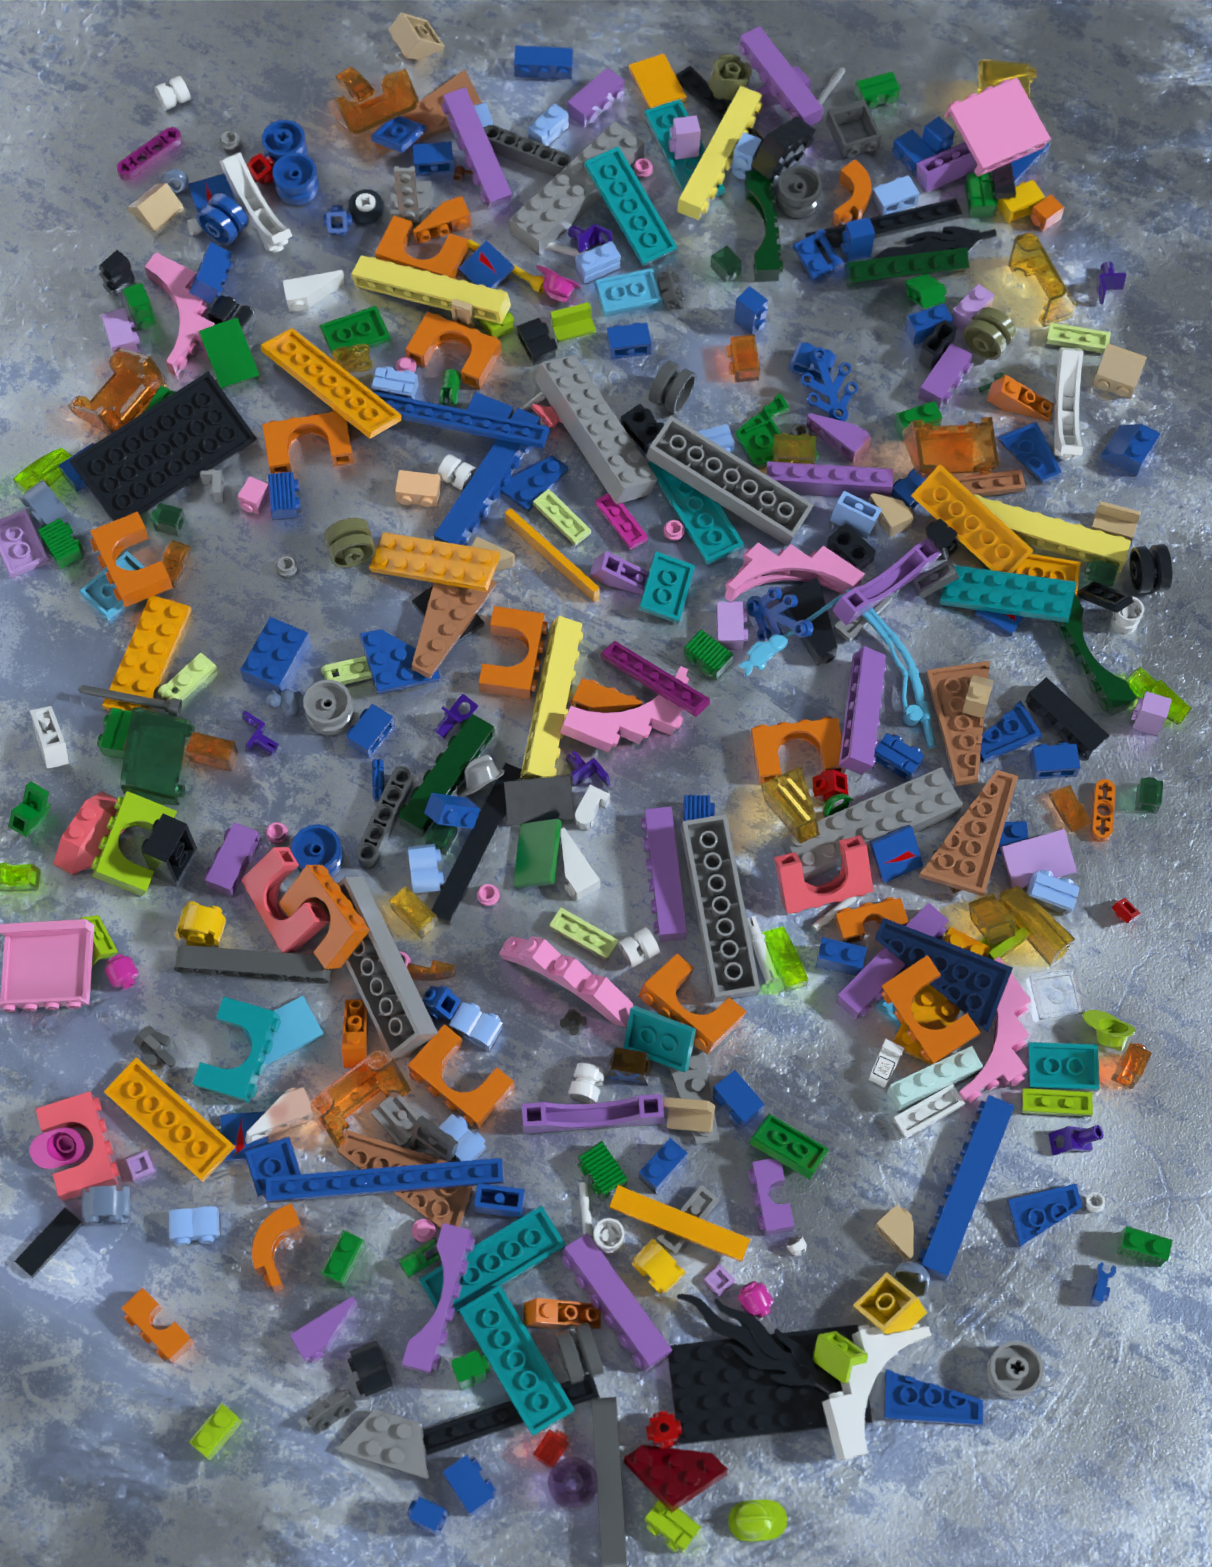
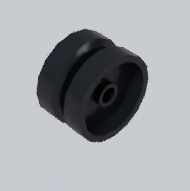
(1150, 568)

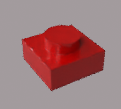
(1125, 910)

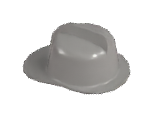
(478, 774)

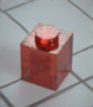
(551, 1448)

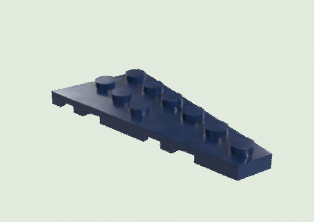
(966, 977)

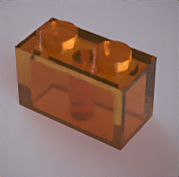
(744, 358)
(212, 751)
(1131, 1065)

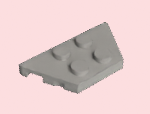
(389, 1442)

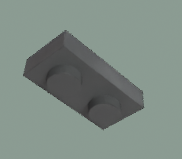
(935, 578)

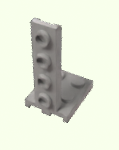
(410, 197)

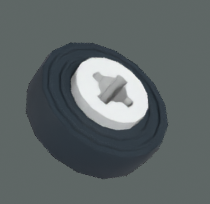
(372, 208)

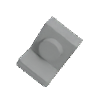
(216, 483)

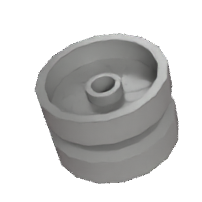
(328, 707)
(1026, 1362)

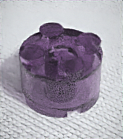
(582, 1473)

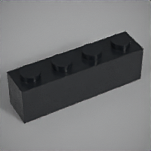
(1066, 718)

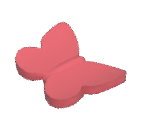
(547, 414)

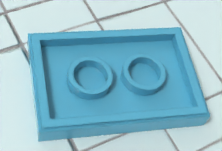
(628, 292)
(100, 592)
(296, 1030)

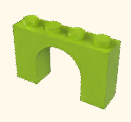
(111, 864)

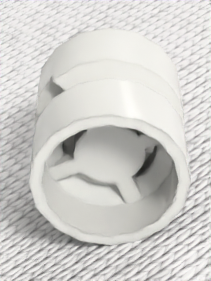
(172, 93)
(455, 472)
(1128, 619)
(644, 942)
(587, 1081)
(609, 1236)

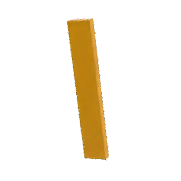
(551, 554)
(679, 1223)

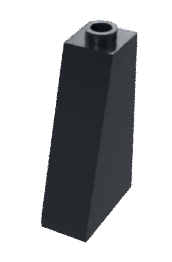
(822, 642)

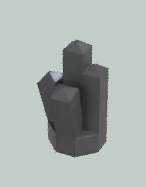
(151, 1042)

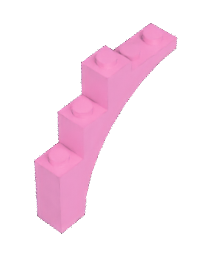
(176, 282)
(791, 564)
(605, 729)
(571, 974)
(1008, 1036)

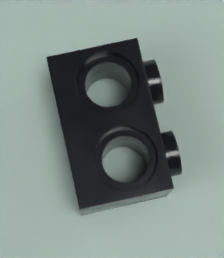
(640, 430)
(854, 546)

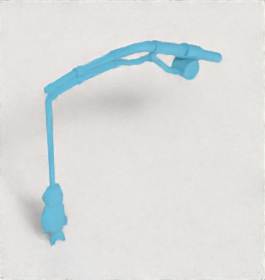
(764, 651)

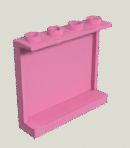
(999, 125)
(46, 964)

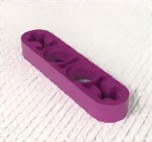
(146, 150)

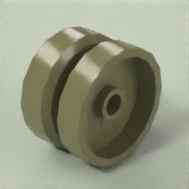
(989, 333)
(349, 542)

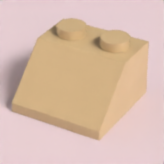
(415, 37)
(1119, 371)

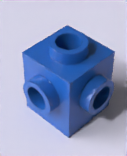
(334, 226)
(440, 1002)

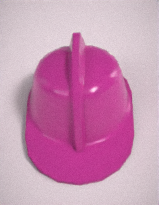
(556, 285)
(57, 1148)

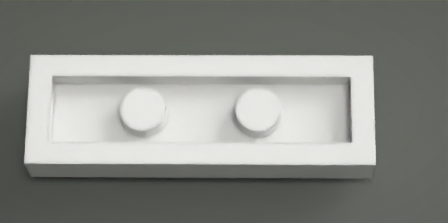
(928, 1111)

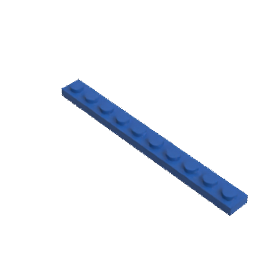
(468, 421)
(384, 1180)

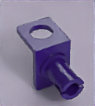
(589, 237)
(1109, 281)
(454, 716)
(258, 737)
(585, 770)
(1075, 1139)

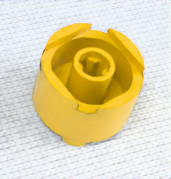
(200, 925)
(659, 1266)

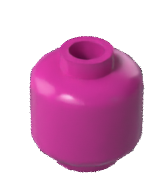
(121, 971)
(755, 1299)

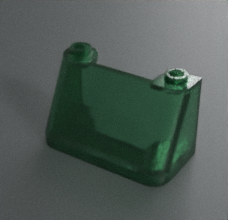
(155, 756)

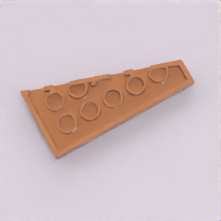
(430, 111)
(445, 621)
(959, 730)
(971, 846)
(436, 1205)

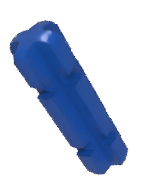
(377, 778)

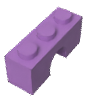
(774, 1217)

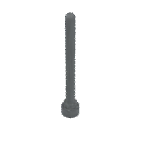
(171, 706)

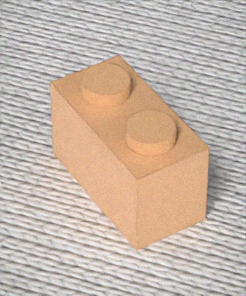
(418, 488)

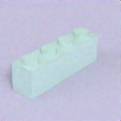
(934, 1079)

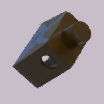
(629, 1066)

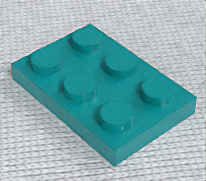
(666, 587)
(660, 1037)
(1063, 1066)

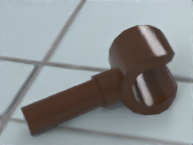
(460, 172)

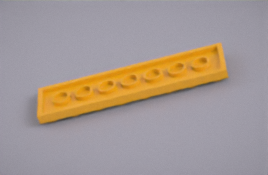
(331, 383)

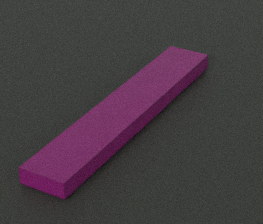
(655, 678)

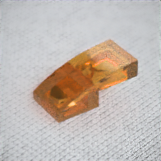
(356, 84)
(175, 559)
(1069, 809)
(437, 971)

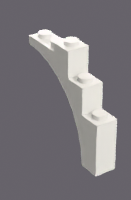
(270, 229)
(1066, 417)
(847, 1408)

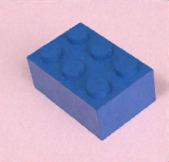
(275, 656)

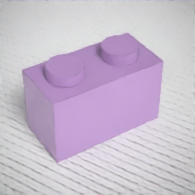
(685, 137)
(970, 305)
(119, 330)
(730, 625)
(1150, 713)

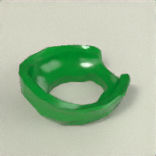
(827, 811)

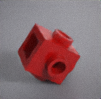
(256, 168)
(829, 784)
(661, 1439)

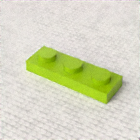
(1057, 1102)

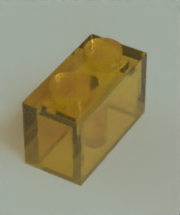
(794, 448)
(413, 912)
(992, 919)

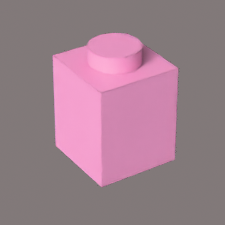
(253, 495)

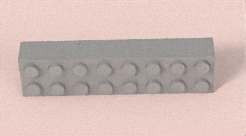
(569, 192)
(595, 429)
(729, 480)
(915, 803)
(720, 908)
(384, 978)

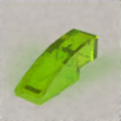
(44, 469)
(1141, 682)
(19, 877)
(785, 959)

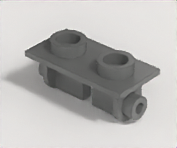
(674, 295)
(340, 1406)

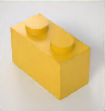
(1027, 196)

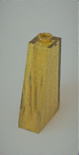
(792, 803)
(1045, 933)

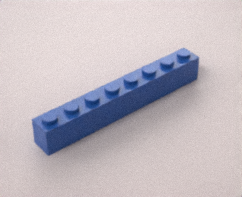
(484, 487)
(966, 1187)

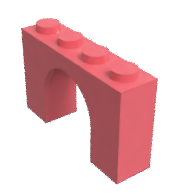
(851, 881)
(263, 887)
(98, 1169)

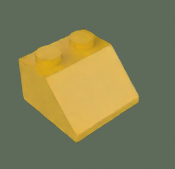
(890, 1306)

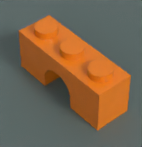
(850, 921)
(171, 1341)

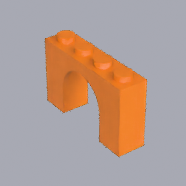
(397, 238)
(436, 330)
(281, 435)
(129, 585)
(518, 679)
(821, 733)
(346, 926)
(660, 994)
(935, 1043)
(473, 1105)

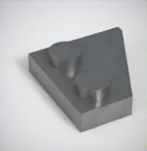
(433, 1140)

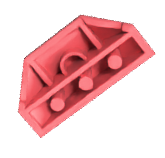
(82, 837)

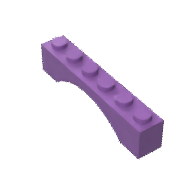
(866, 596)
(565, 1117)
(424, 1348)

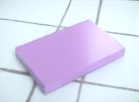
(21, 544)
(1039, 853)

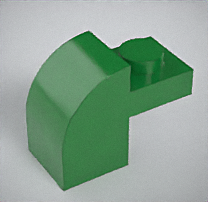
(31, 812)

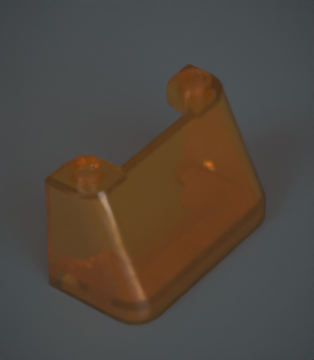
(397, 100)
(124, 394)
(955, 447)
(353, 1090)

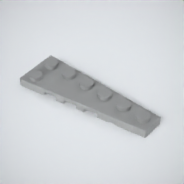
(695, 1085)

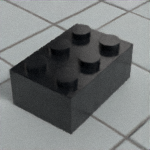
(783, 148)
(169, 849)

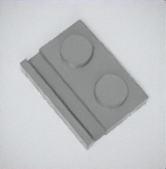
(396, 1118)

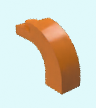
(858, 183)
(267, 1238)

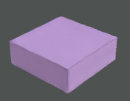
(140, 1166)
(718, 1280)

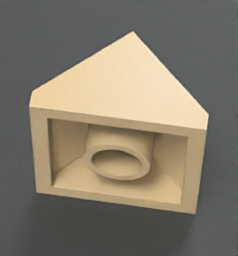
(156, 206)

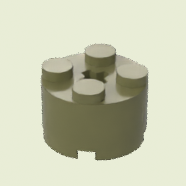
(728, 76)

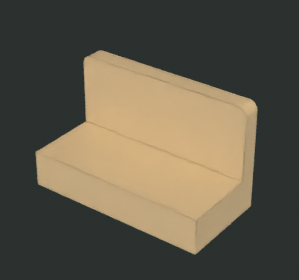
(1116, 520)
(689, 1114)

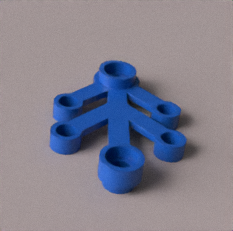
(829, 389)
(757, 608)

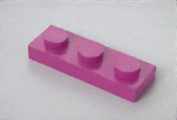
(622, 522)

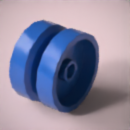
(283, 138)
(295, 179)
(222, 219)
(318, 846)

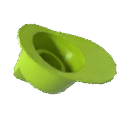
(1109, 1030)
(757, 1520)

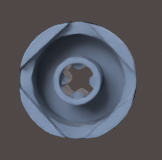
(43, 504)
(105, 1204)

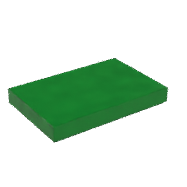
(356, 329)
(229, 353)
(537, 853)
(789, 1146)

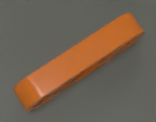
(1097, 818)

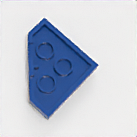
(391, 662)

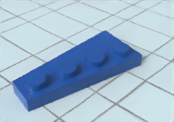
(926, 1402)

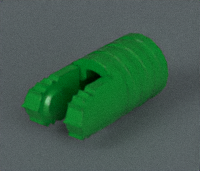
(450, 387)
(416, 1261)

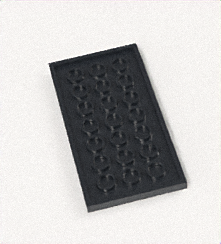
(163, 449)
(729, 1400)

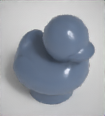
(175, 179)
(289, 701)

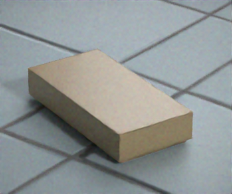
(462, 313)

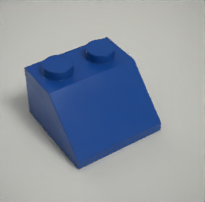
(1130, 447)

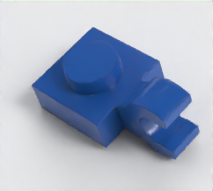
(1100, 1290)

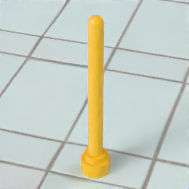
(536, 282)

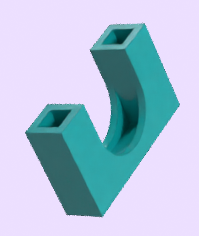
(241, 1081)

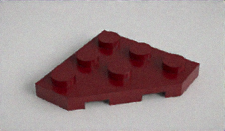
(674, 1473)

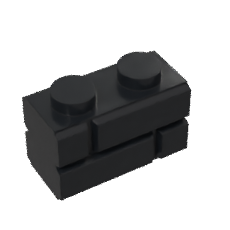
(943, 538)

